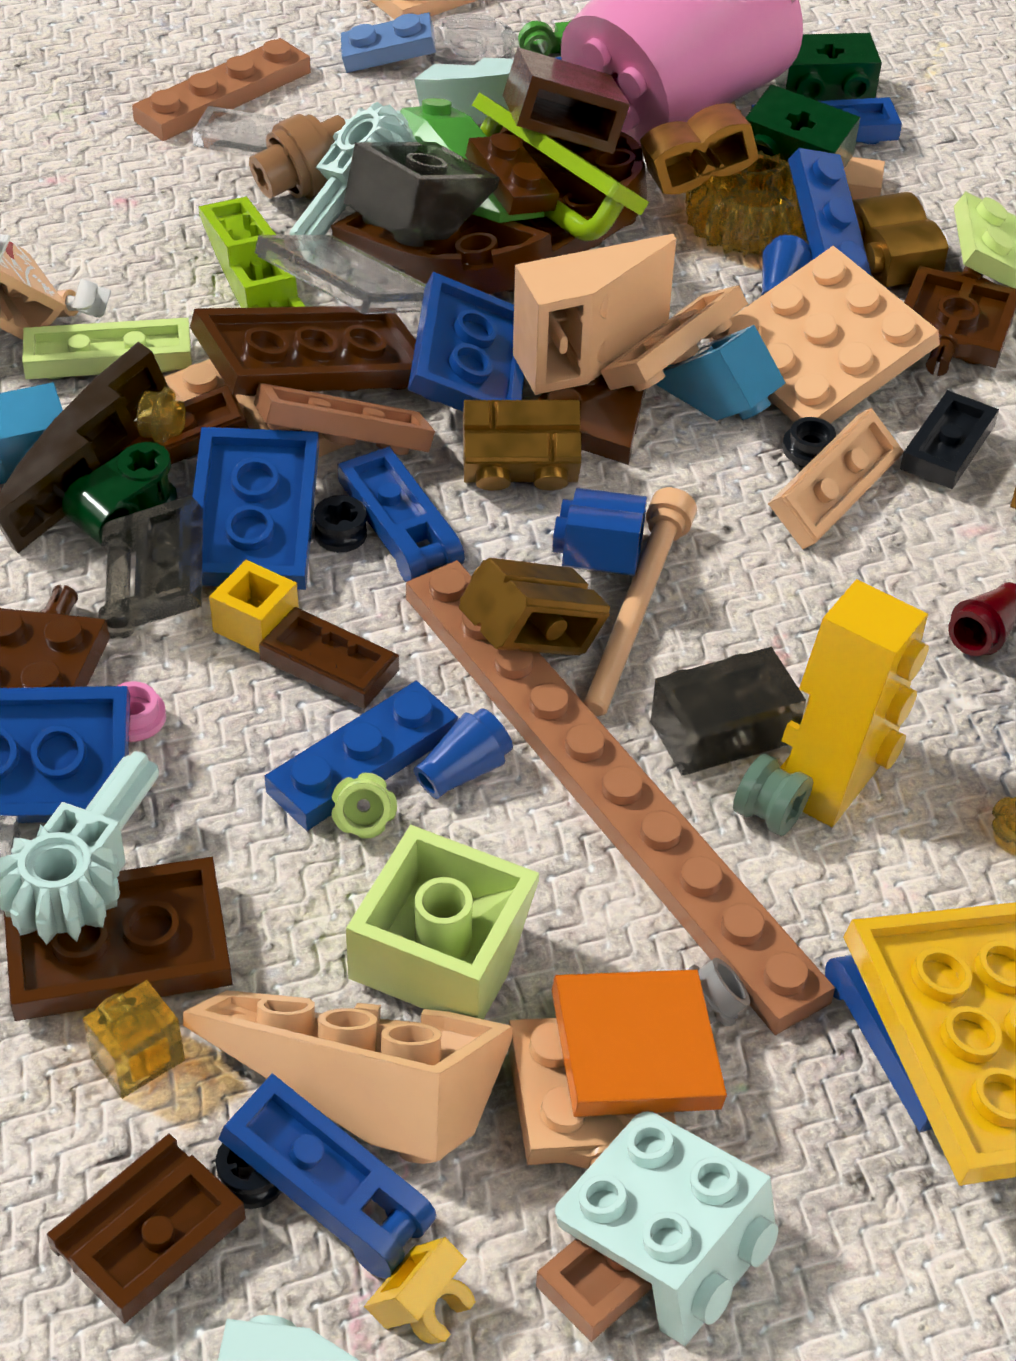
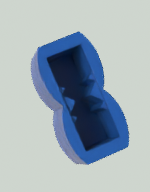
(601, 531)

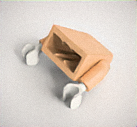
(31, 299)

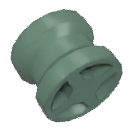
(772, 794)

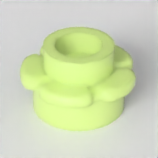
(363, 823)

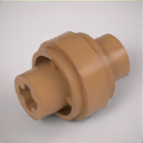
(293, 154)

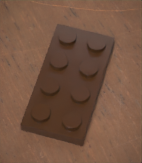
(305, 348)

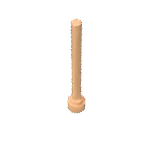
(668, 519)

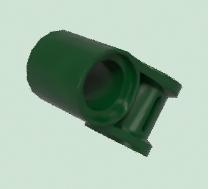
(120, 490)

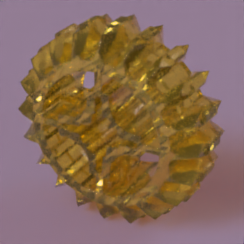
(747, 208)

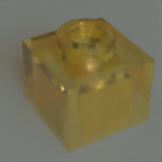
(134, 1038)

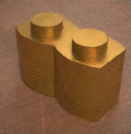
(707, 145)
(899, 237)

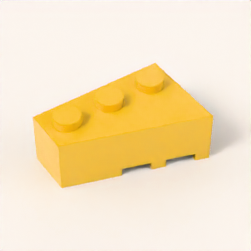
(857, 696)

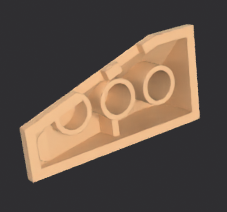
(379, 1078)

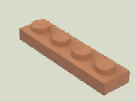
(224, 86)

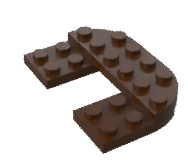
(486, 251)

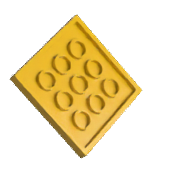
(951, 1013)

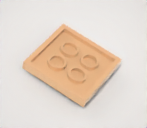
(834, 336)

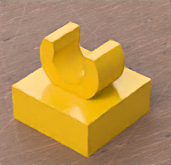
(417, 1285)

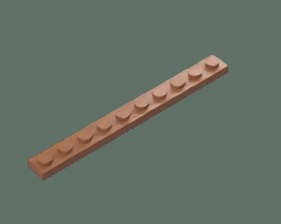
(630, 810)

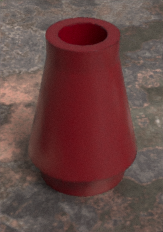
(984, 621)

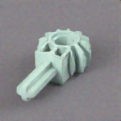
(371, 125)
(74, 862)

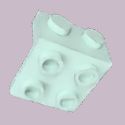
(674, 1217)

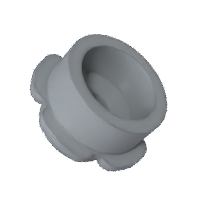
(722, 991)

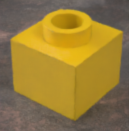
(251, 604)

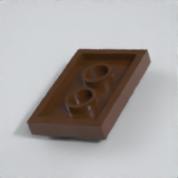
(160, 932)

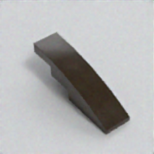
(76, 444)

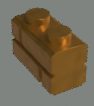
(521, 443)
(533, 607)

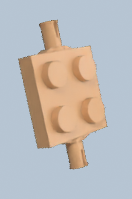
(545, 1104)

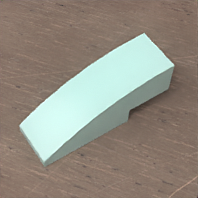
(464, 82)

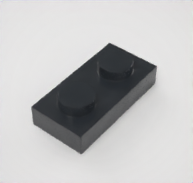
(949, 439)

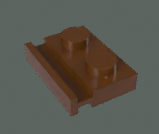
(146, 1227)

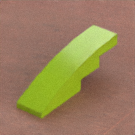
(233, 233)

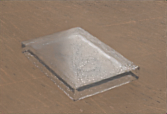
(343, 272)

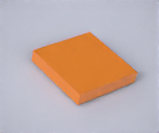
(637, 1043)

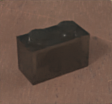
(725, 710)

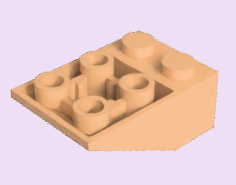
(588, 309)

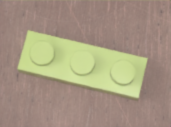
(93, 347)

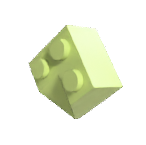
(440, 924)

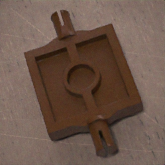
(968, 313)
(50, 644)

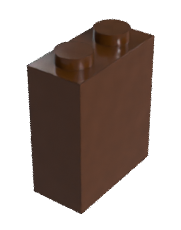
(565, 100)

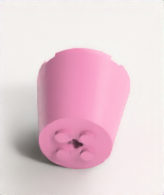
(683, 53)

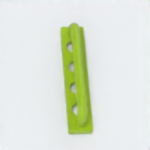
(616, 193)

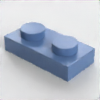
(387, 42)

